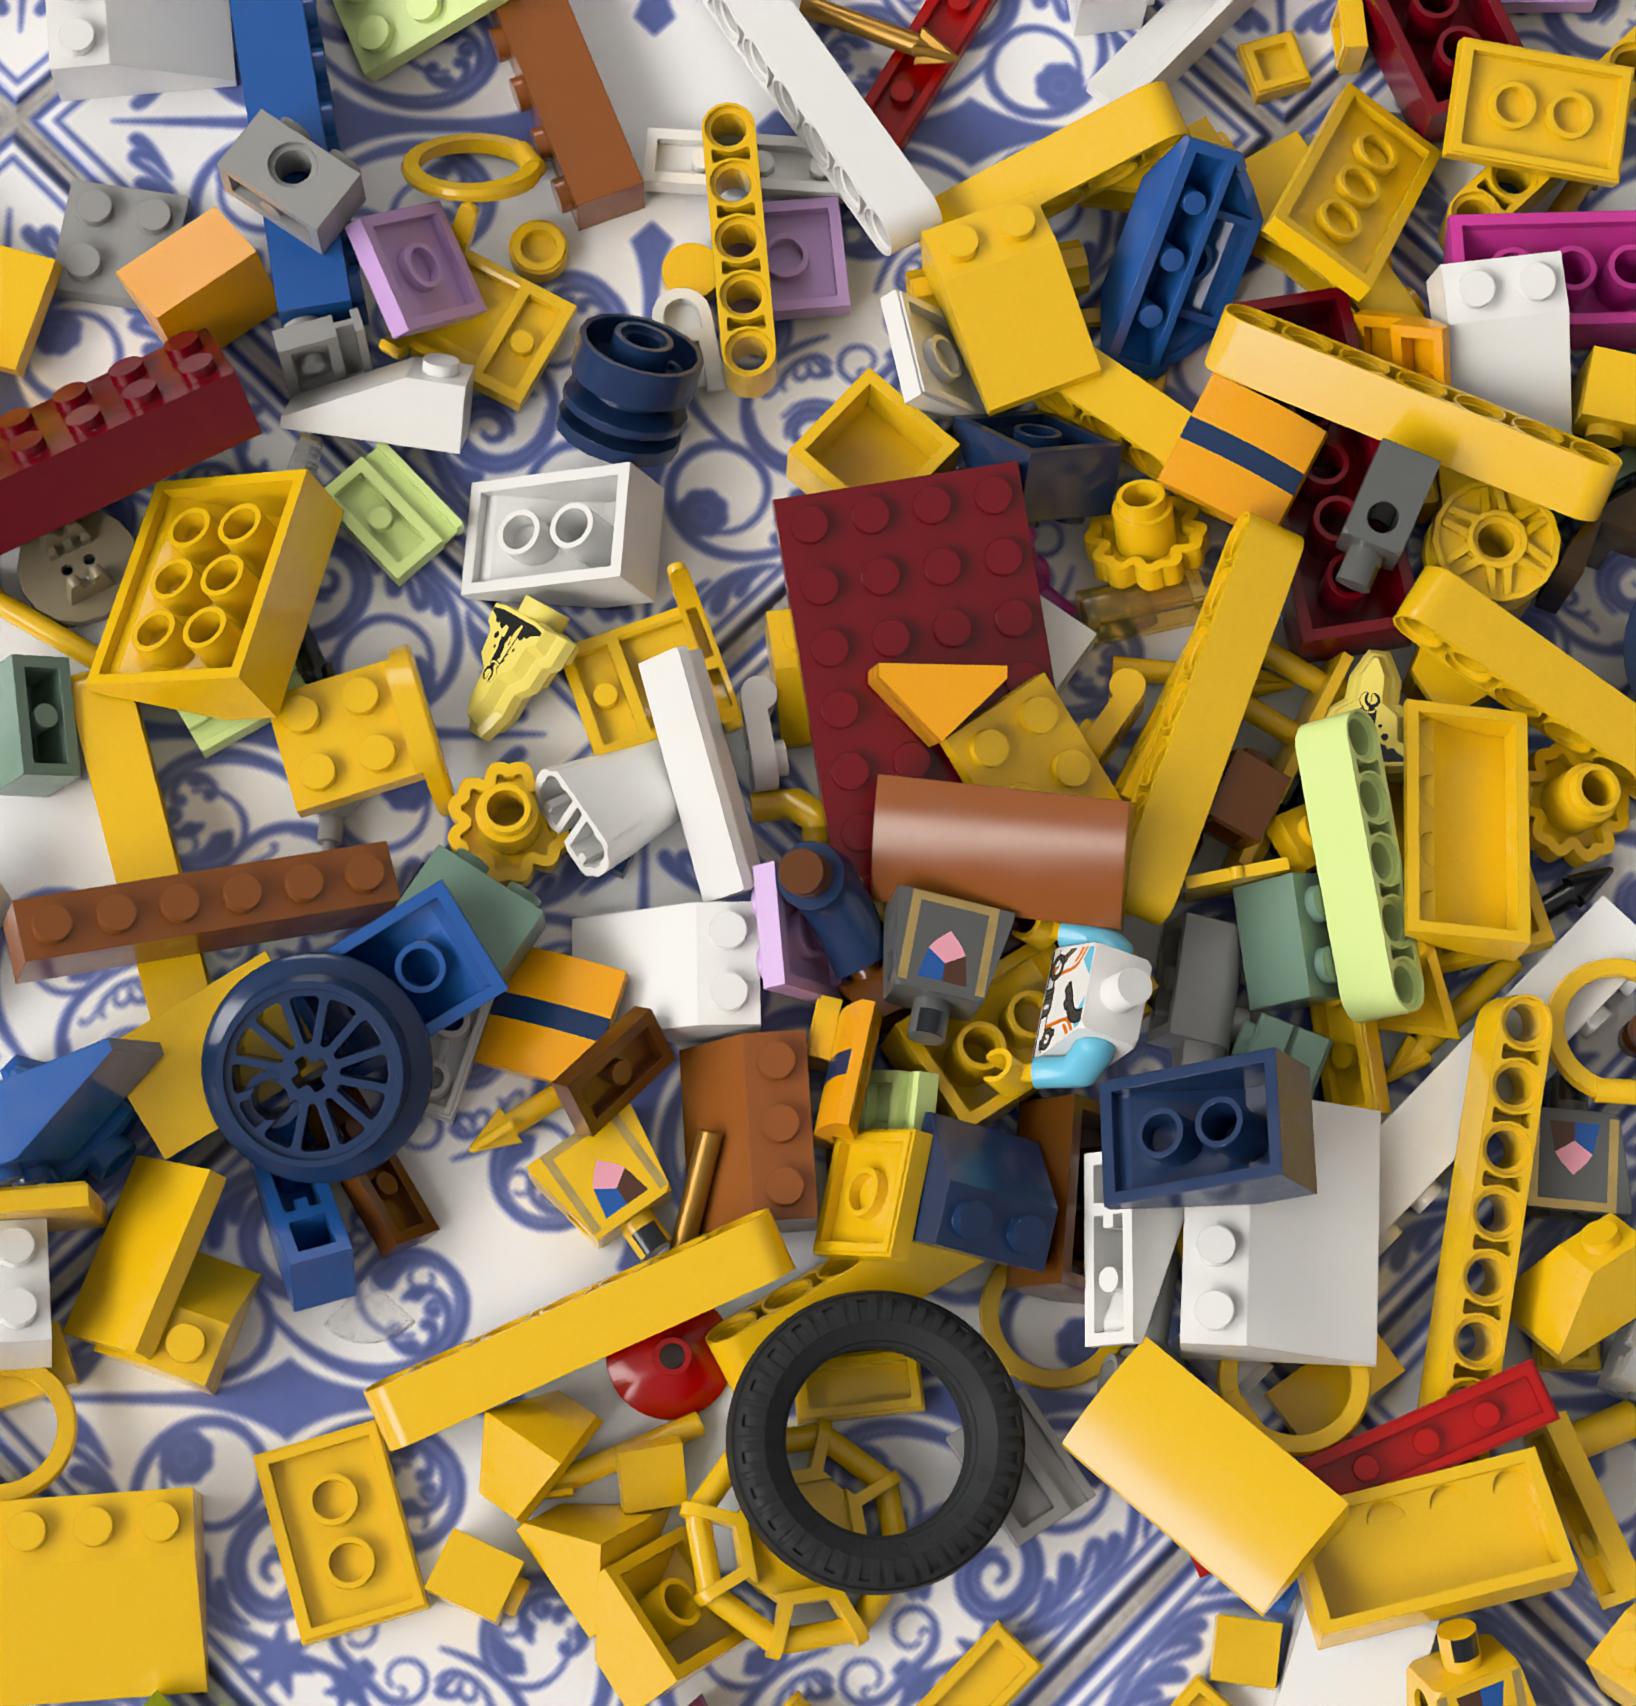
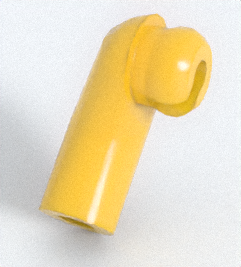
(794, 805)

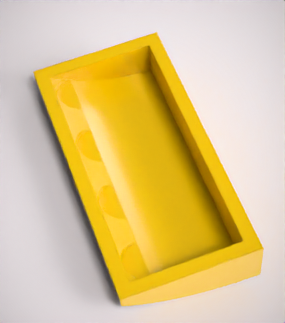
(1466, 828)
(1206, 1476)
(1438, 1549)

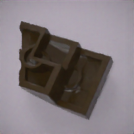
(1591, 546)

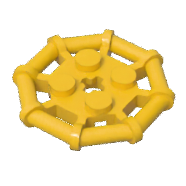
(771, 1575)

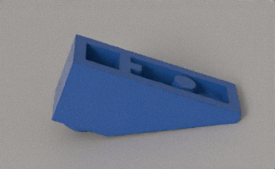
(306, 1235)

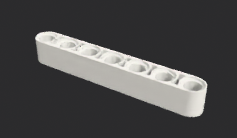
(830, 119)

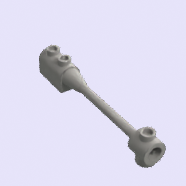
(1197, 1020)

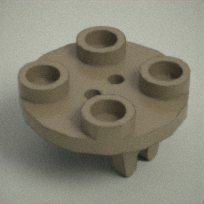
(90, 589)

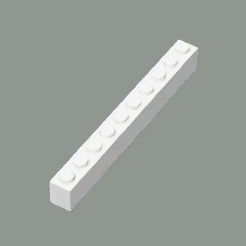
(1424, 1130)

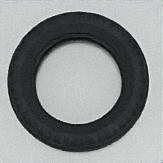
(989, 1420)

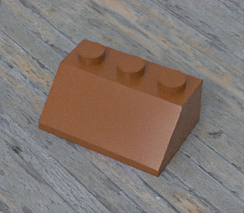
(760, 1101)

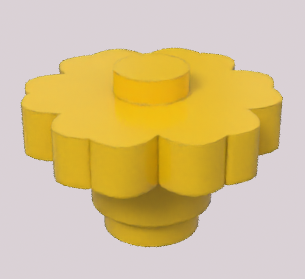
(1146, 538)
(1573, 807)
(503, 824)

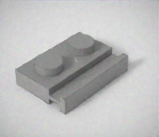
(320, 351)
(1049, 1481)

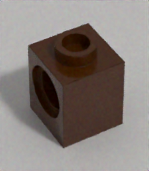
(1245, 799)

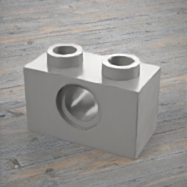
(308, 210)

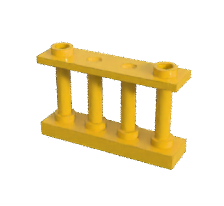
(1325, 688)

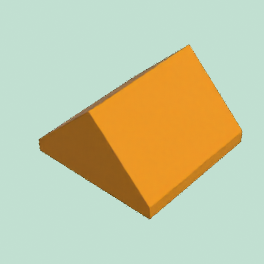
(201, 280)
(935, 696)

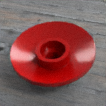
(669, 1391)

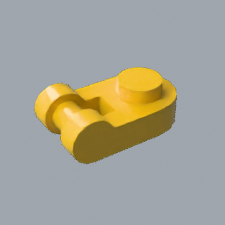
(1123, 709)

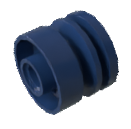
(629, 389)

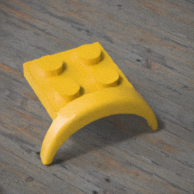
(506, 342)
(608, 677)
(361, 736)

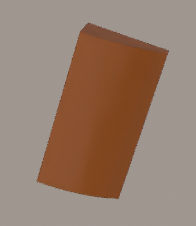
(1004, 848)

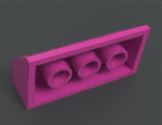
(1596, 259)

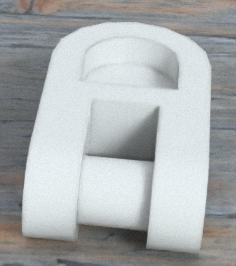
(692, 316)
(764, 757)

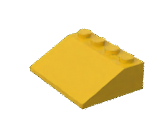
(218, 594)
(102, 1597)

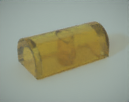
(1138, 612)

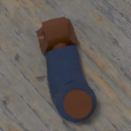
(843, 918)

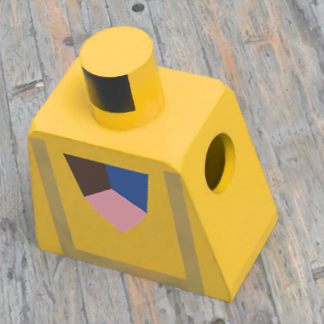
(608, 1185)
(1467, 1671)

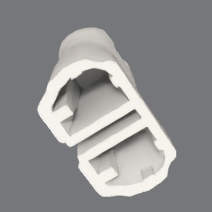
(612, 803)

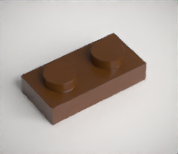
(613, 1071)

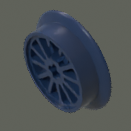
(238, 1107)

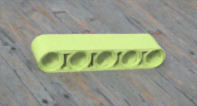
(1359, 866)

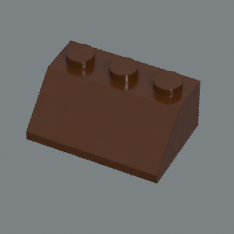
(1065, 1131)

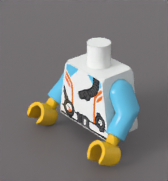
(1087, 1011)

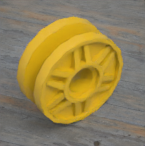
(1519, 527)

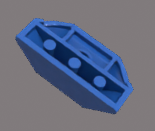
(1178, 257)

